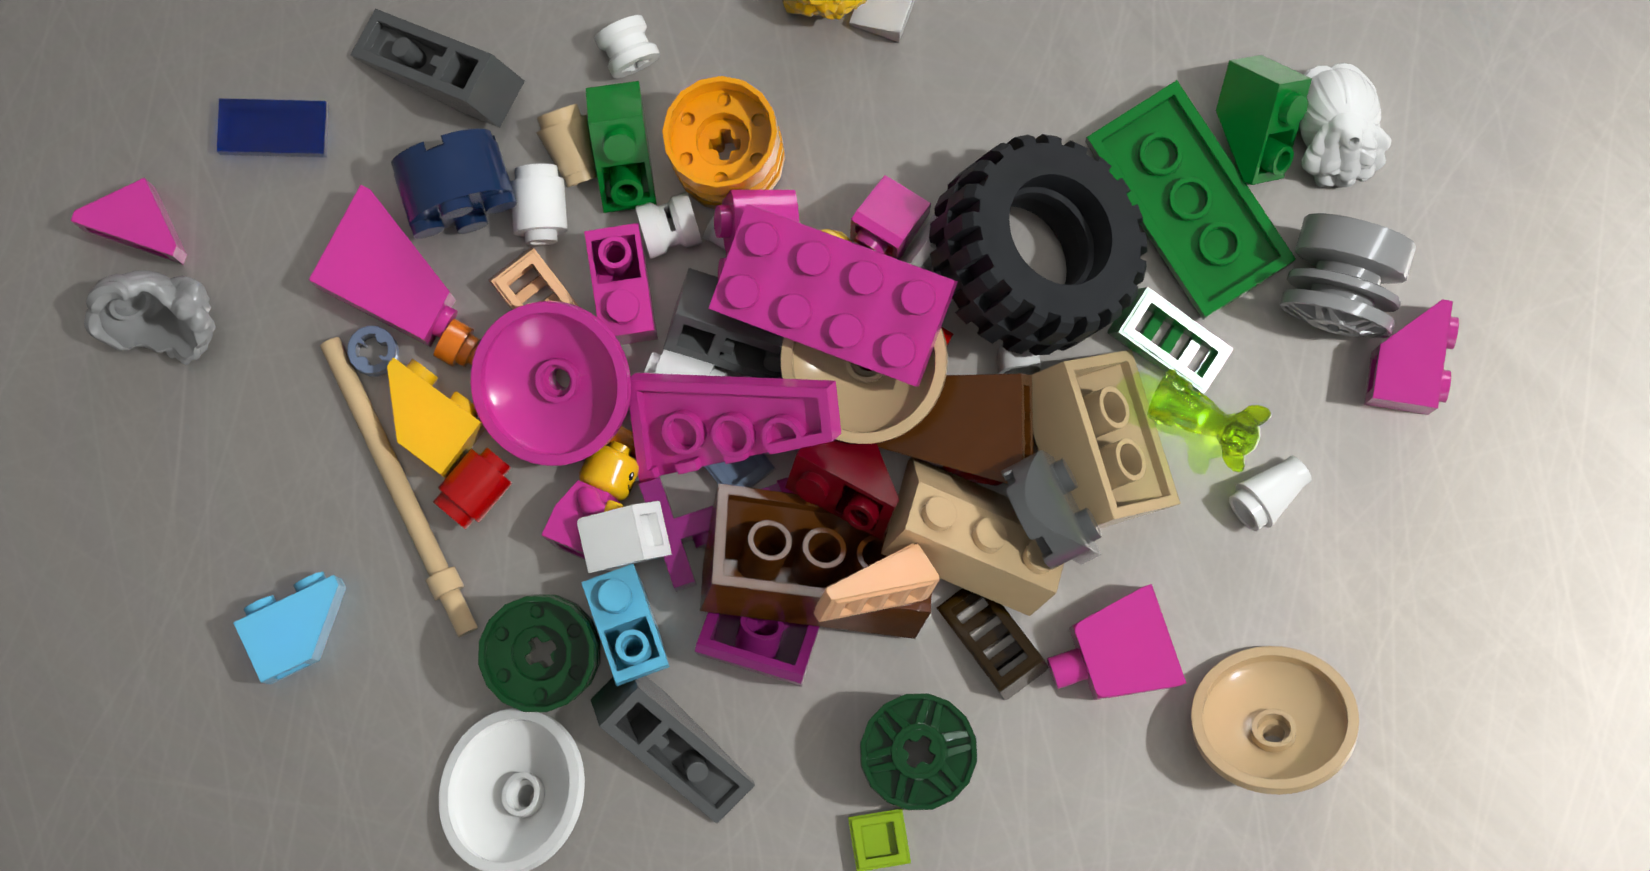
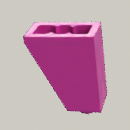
(383, 273)

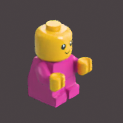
(602, 484)

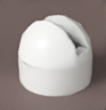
(1016, 363)

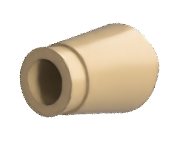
(568, 143)

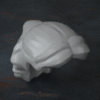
(151, 313)

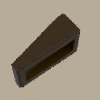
(1017, 677)

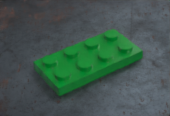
(1191, 200)

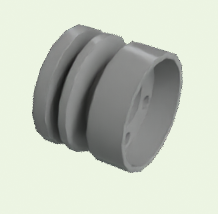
(1350, 265)

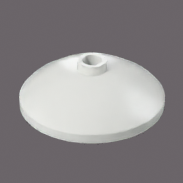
(490, 785)

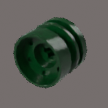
(509, 642)
(950, 743)

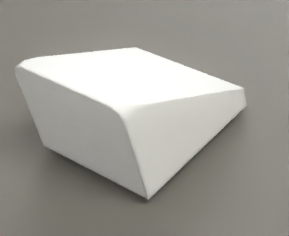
(883, 17)

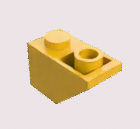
(427, 421)

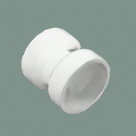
(657, 230)

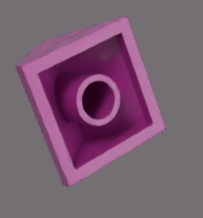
(759, 645)

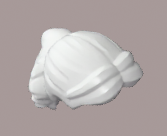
(1342, 127)

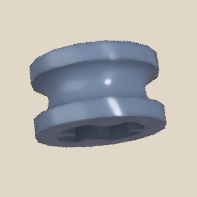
(361, 363)

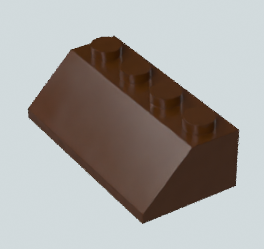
(778, 554)

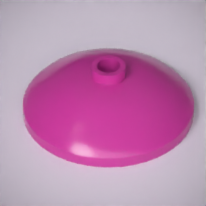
(519, 391)

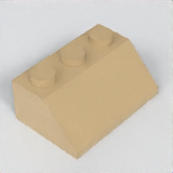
(1098, 422)
(970, 538)

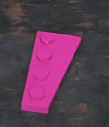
(718, 419)

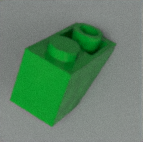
(1261, 115)
(620, 146)

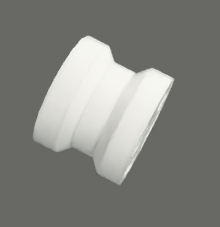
(627, 46)

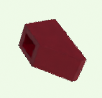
(846, 482)

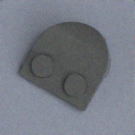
(1048, 511)

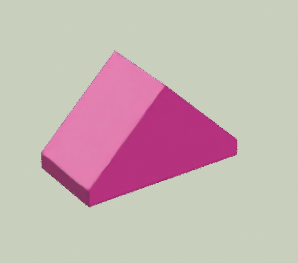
(135, 219)

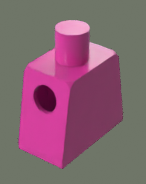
(1121, 650)

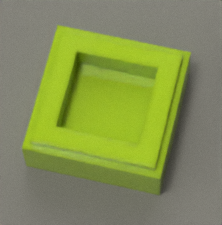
(879, 840)

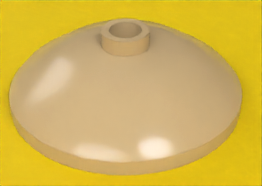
(870, 403)
(1277, 695)

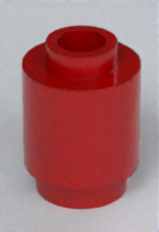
(473, 487)

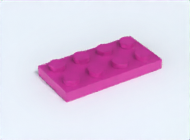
(833, 295)

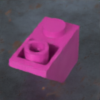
(889, 218)
(621, 282)
(1409, 365)

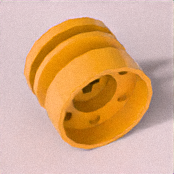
(708, 118)

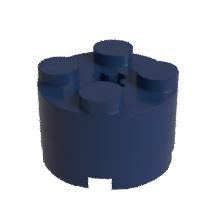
(453, 183)

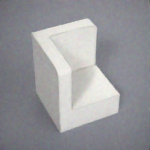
(623, 536)

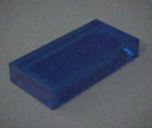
(272, 127)

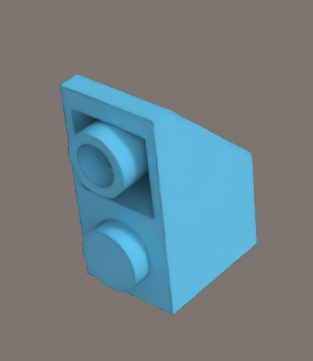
(626, 624)
(293, 631)

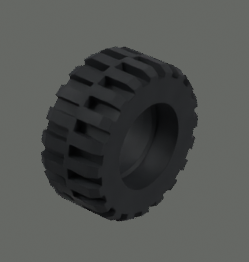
(1086, 214)

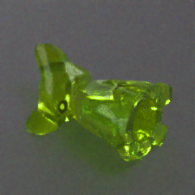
(1181, 406)

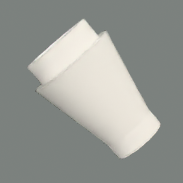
(1267, 495)

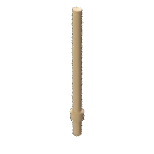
(442, 581)

